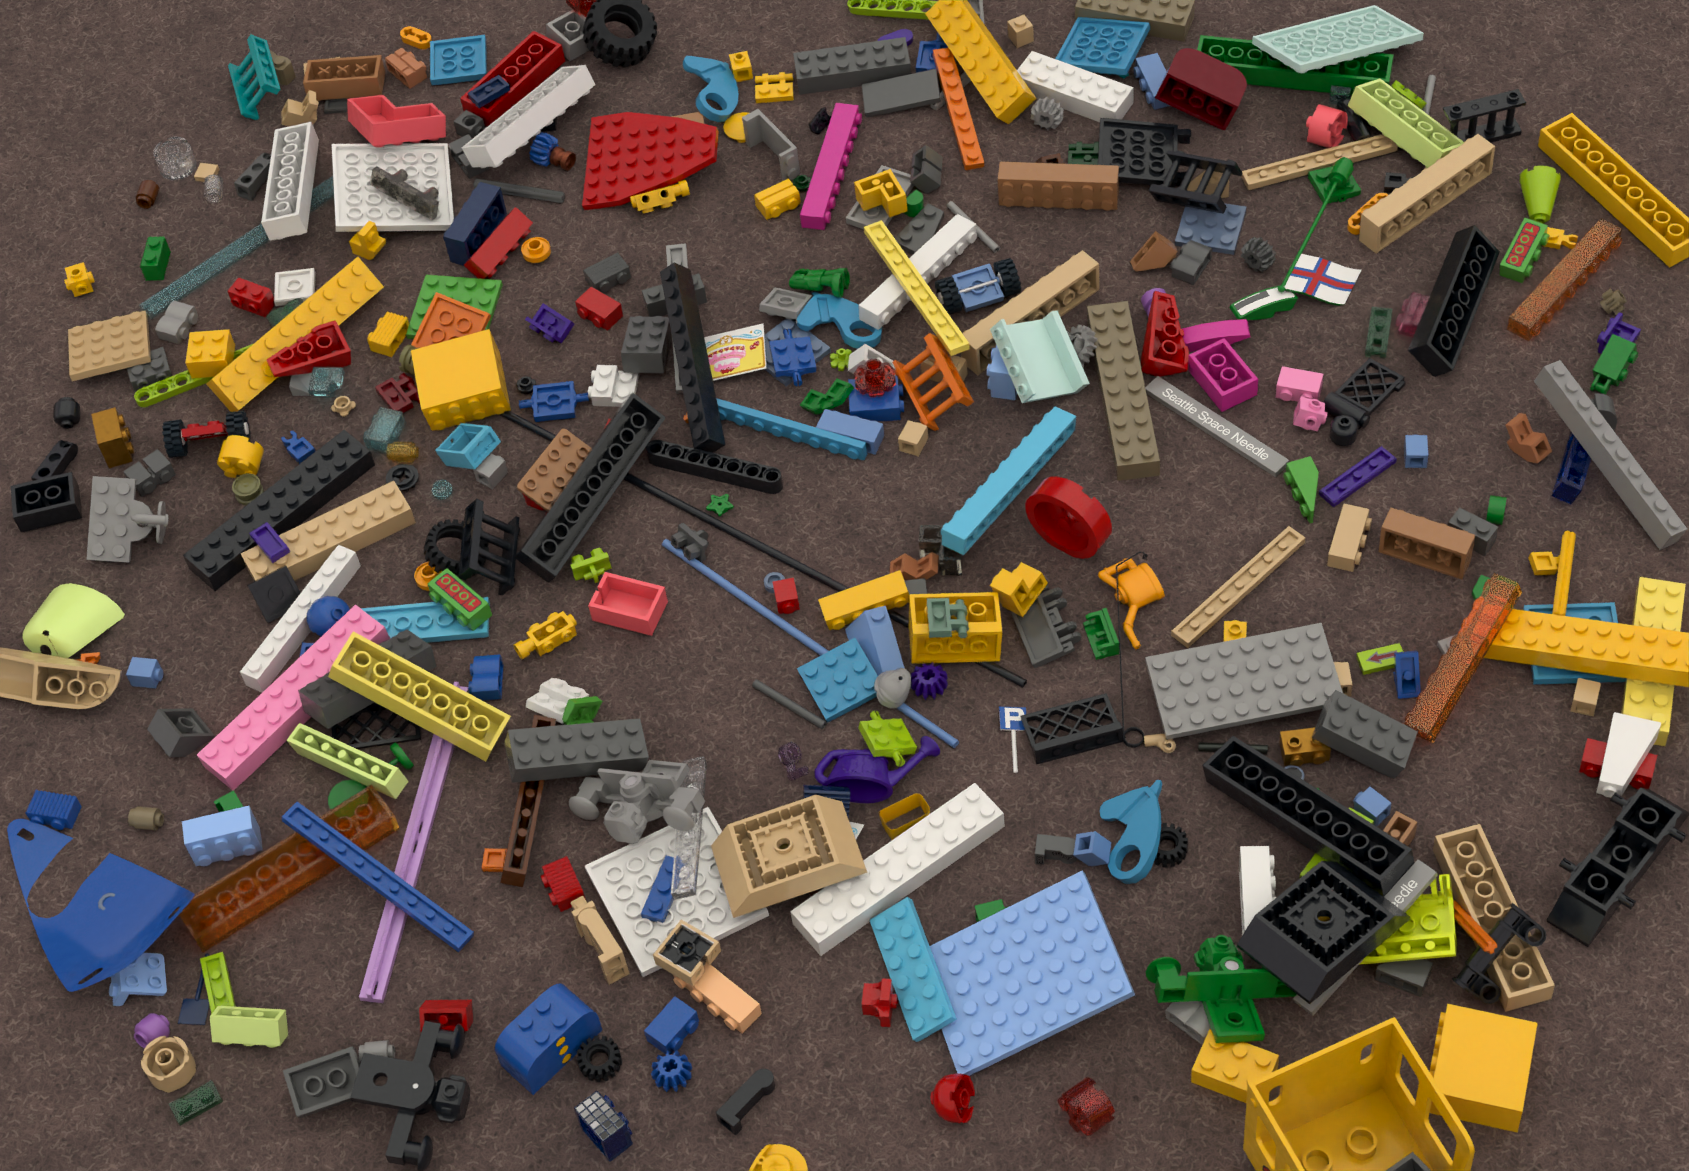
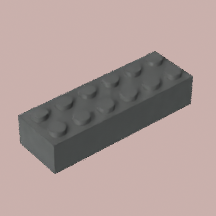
(851, 65)
(333, 702)
(575, 750)

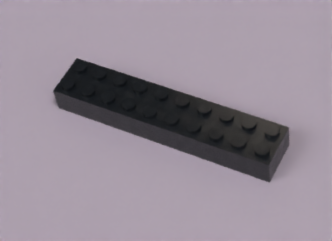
(590, 488)
(282, 506)
(1308, 815)

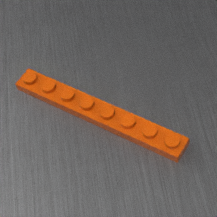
(958, 109)

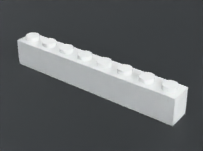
(929, 262)
(293, 626)

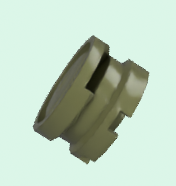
(406, 360)
(247, 488)

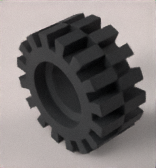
(1179, 852)
(593, 1047)

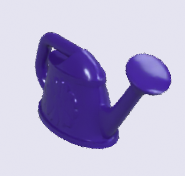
(869, 775)

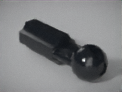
(1356, 125)

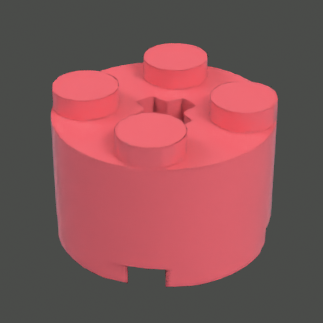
(1326, 126)

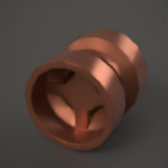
(562, 158)

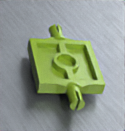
(887, 738)

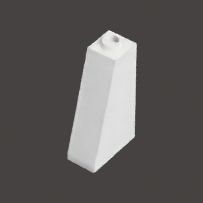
(1626, 749)

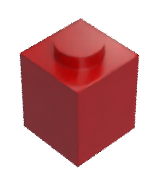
(786, 596)

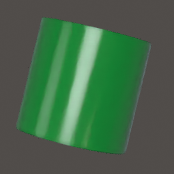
(914, 203)

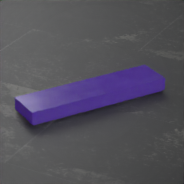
(1357, 476)

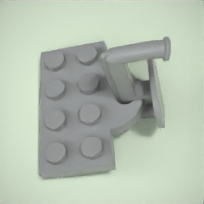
(117, 518)

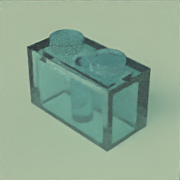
(384, 429)

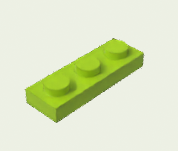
(217, 981)

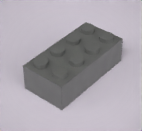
(1364, 734)

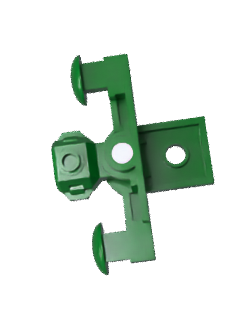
(1222, 987)

